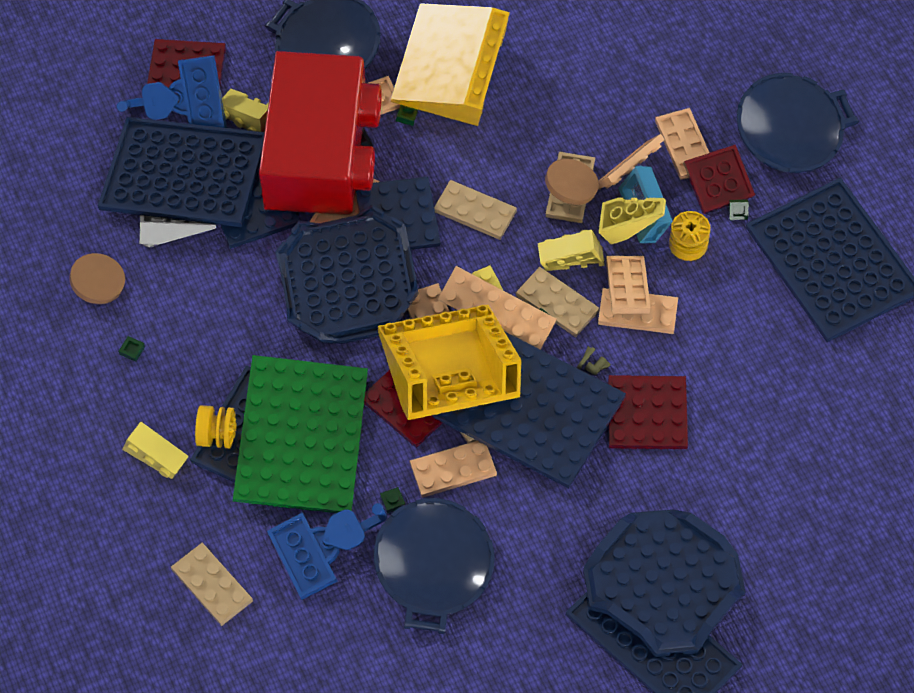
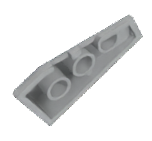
(162, 230)

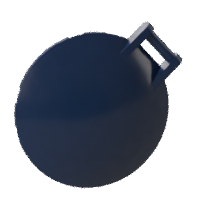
(327, 28)
(793, 122)
(433, 559)

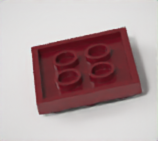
(718, 178)

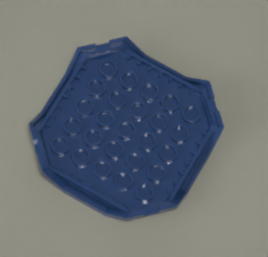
(347, 276)
(664, 579)

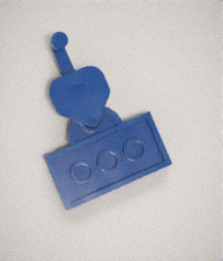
(196, 91)
(310, 551)

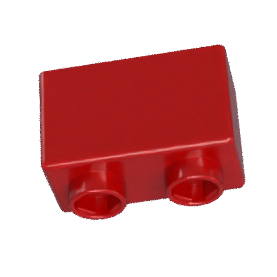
(315, 133)

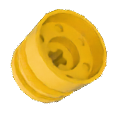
(689, 235)
(218, 427)

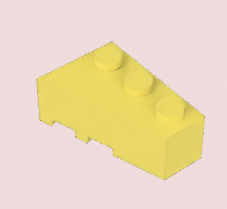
(244, 111)
(571, 250)
(155, 451)

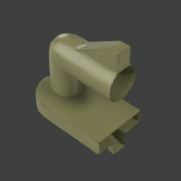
(594, 369)

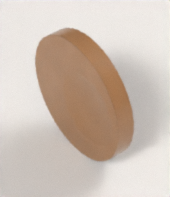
(571, 181)
(97, 278)

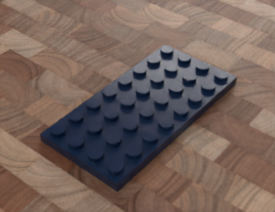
(675, 673)

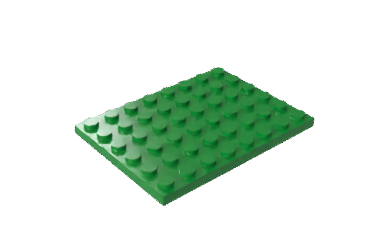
(300, 435)

